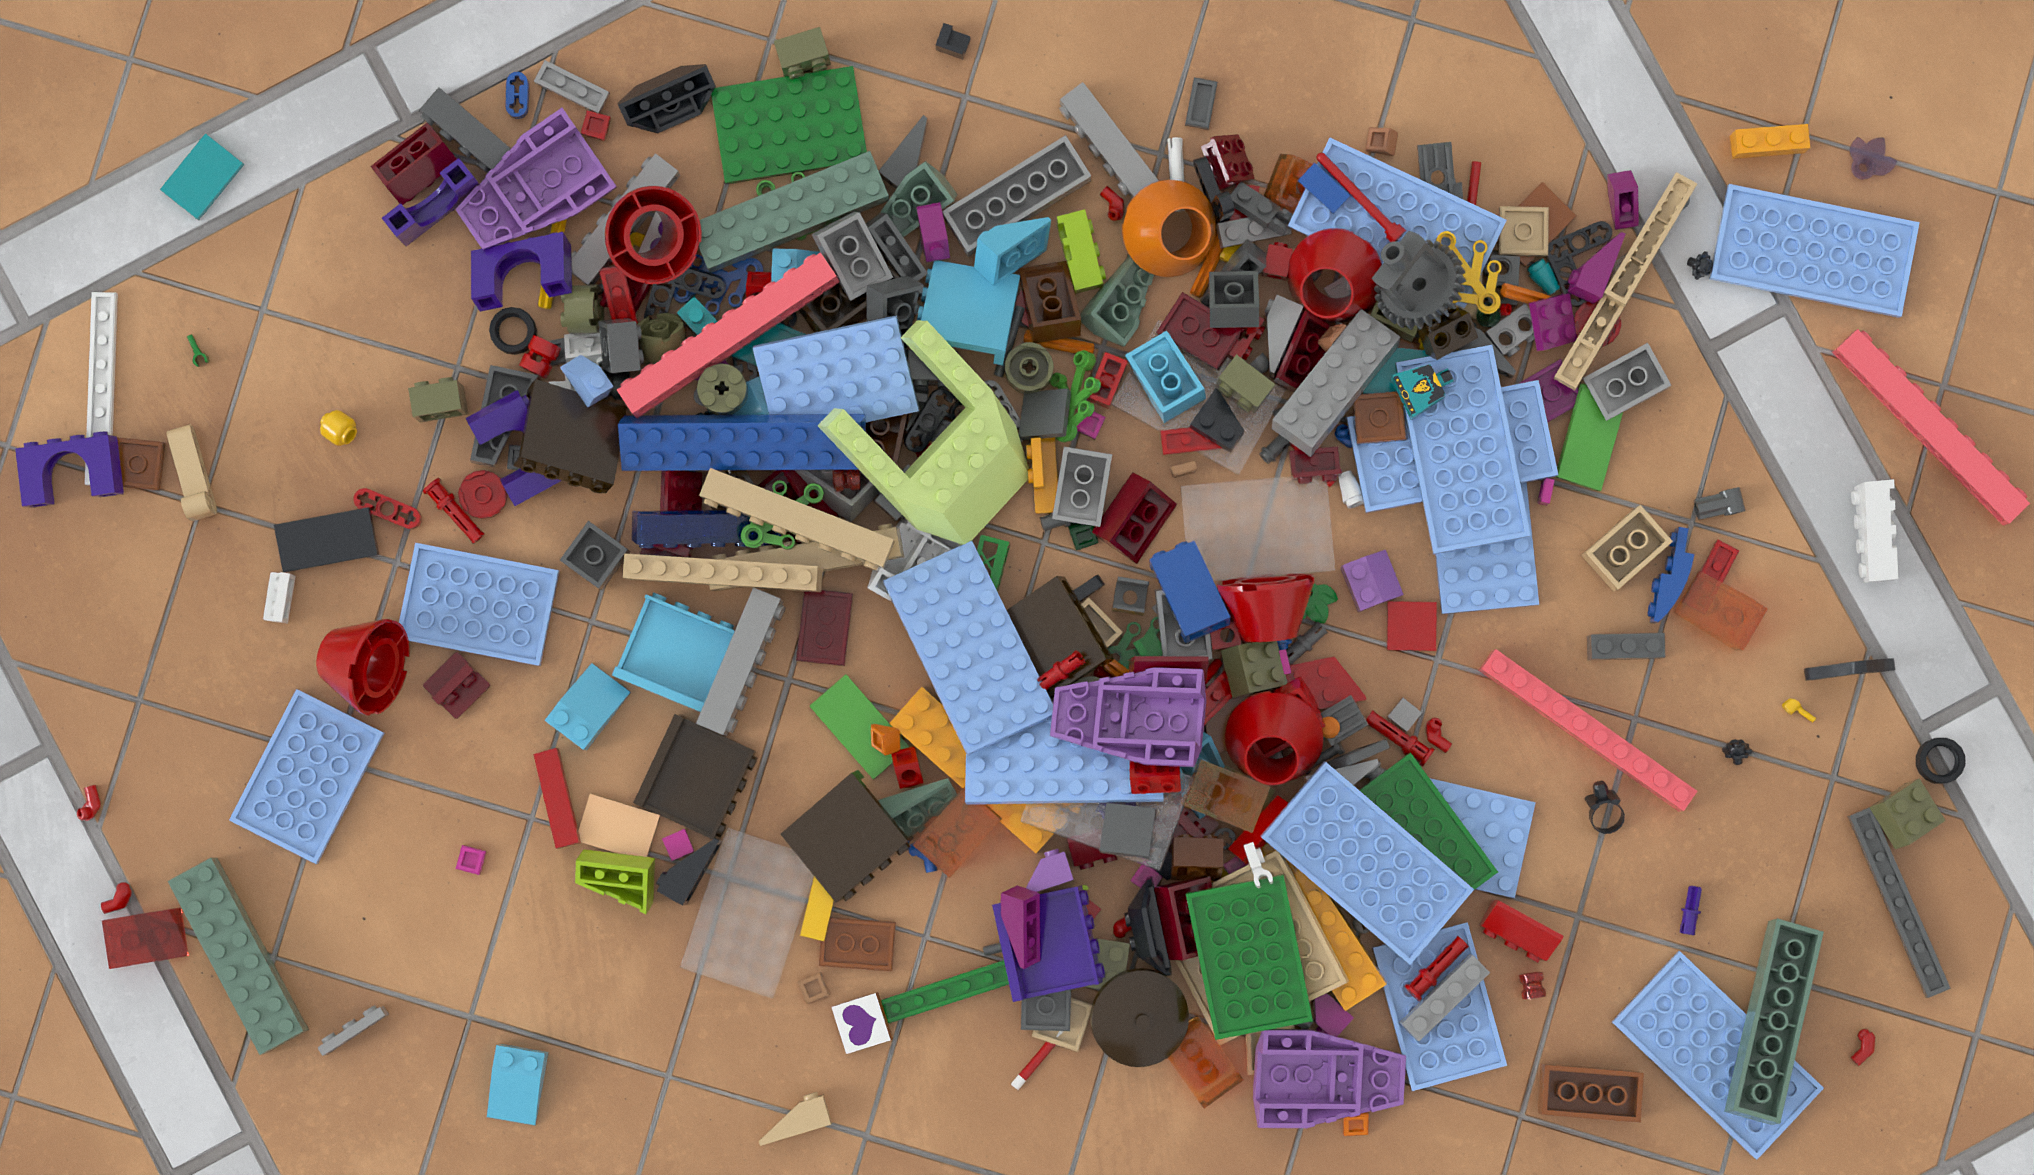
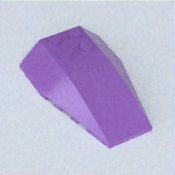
(536, 184)
(1136, 716)
(1321, 1078)

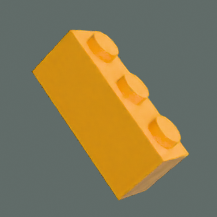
(1770, 141)

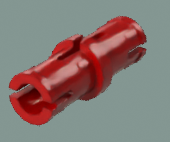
(1061, 670)

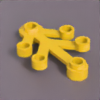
(1472, 277)

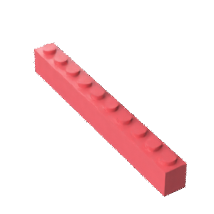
(728, 335)
(1931, 428)
(1587, 730)

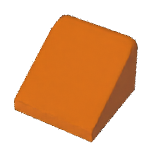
(885, 739)
(1356, 1125)

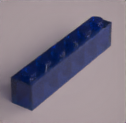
(690, 528)

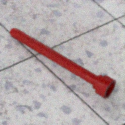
(1392, 230)

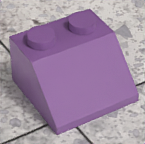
(1371, 580)
(1050, 871)

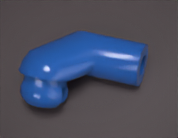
(1343, 436)
(929, 866)

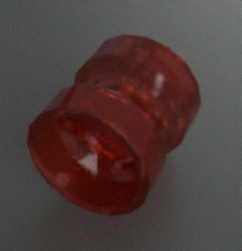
(851, 477)
(1532, 991)

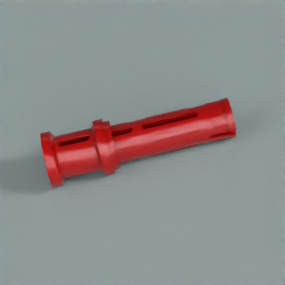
(446, 502)
(1400, 738)
(1428, 976)

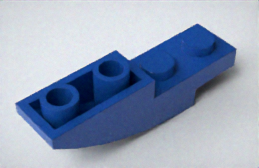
(1670, 586)

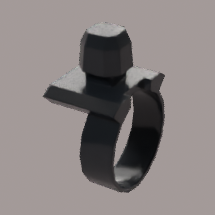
(1600, 796)

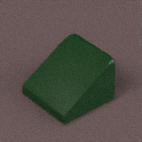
(1082, 535)

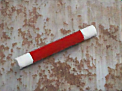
(1033, 1064)

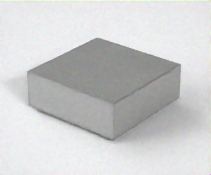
(1404, 714)

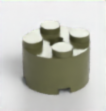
(582, 309)
(660, 336)
(1019, 358)
(714, 378)

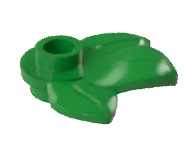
(1317, 605)

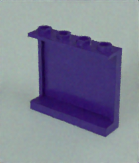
(1066, 947)

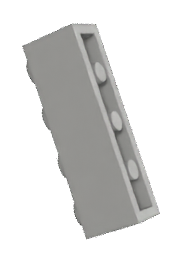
(1444, 997)

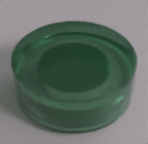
(1488, 320)

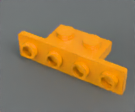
(1043, 473)

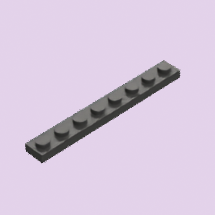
(1899, 902)

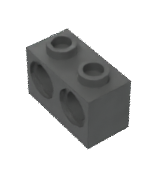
(1512, 265)

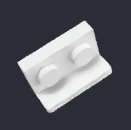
(585, 345)
(279, 597)

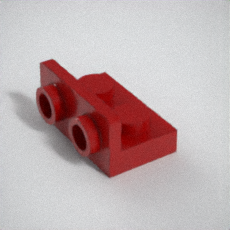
(1154, 778)

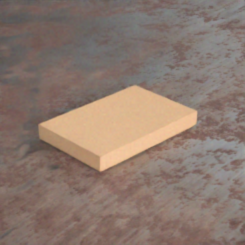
(617, 827)

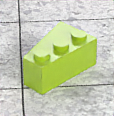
(1080, 251)
(619, 876)

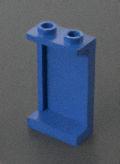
(1190, 591)

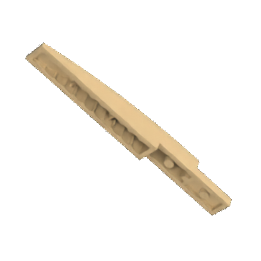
(1625, 281)

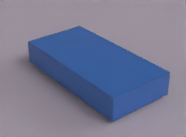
(1324, 188)

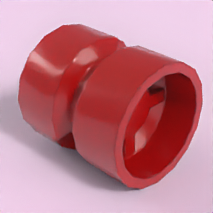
(541, 348)

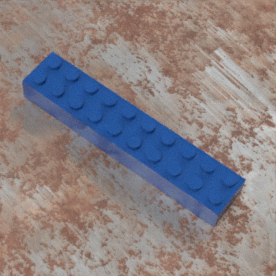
(729, 443)

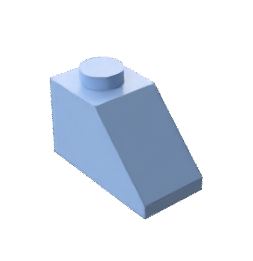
(587, 379)

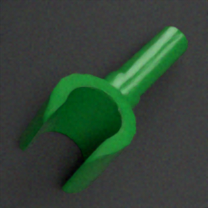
(196, 351)

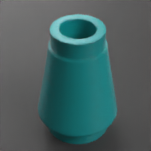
(1543, 276)

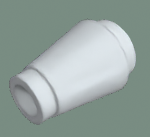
(1350, 490)

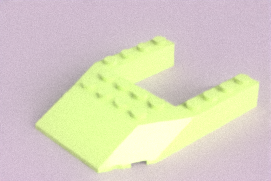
(968, 467)

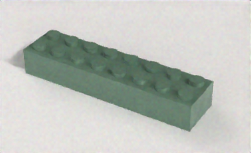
(791, 211)
(238, 955)
(1774, 1021)

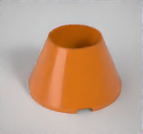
(1145, 221)

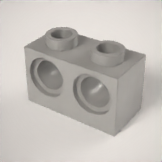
(1510, 327)

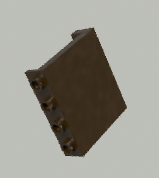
(569, 439)
(1054, 626)
(695, 777)
(846, 838)

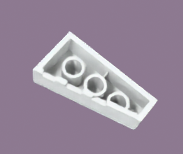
(1875, 531)

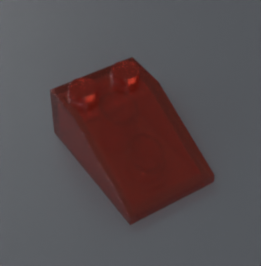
(145, 938)

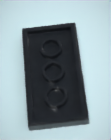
(326, 539)

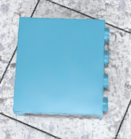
(969, 308)
(674, 652)

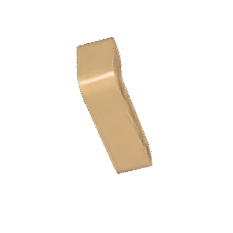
(192, 474)

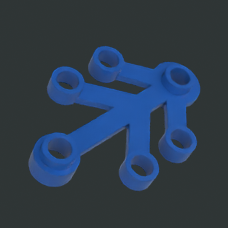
(729, 277)

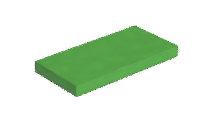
(1587, 443)
(850, 719)

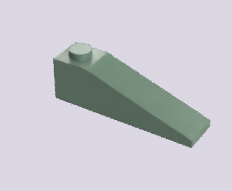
(918, 188)
(1118, 304)
(917, 806)

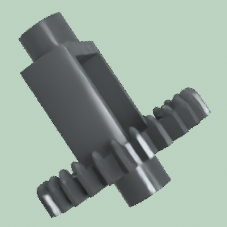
(1417, 281)

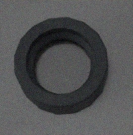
(495, 325)
(1928, 775)

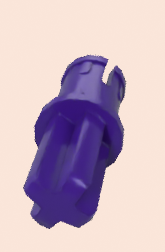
(1691, 912)

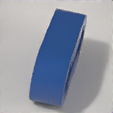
(511, 95)

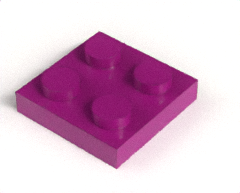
(1553, 322)

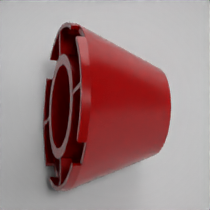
(678, 240)
(1340, 252)
(1268, 605)
(365, 663)
(1279, 717)

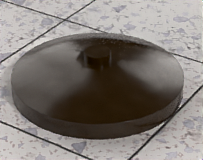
(1139, 1017)

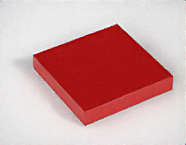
(1411, 626)

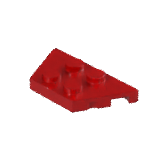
(1326, 681)

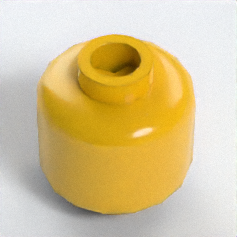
(338, 428)

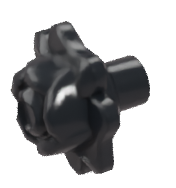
(1701, 265)
(1737, 751)

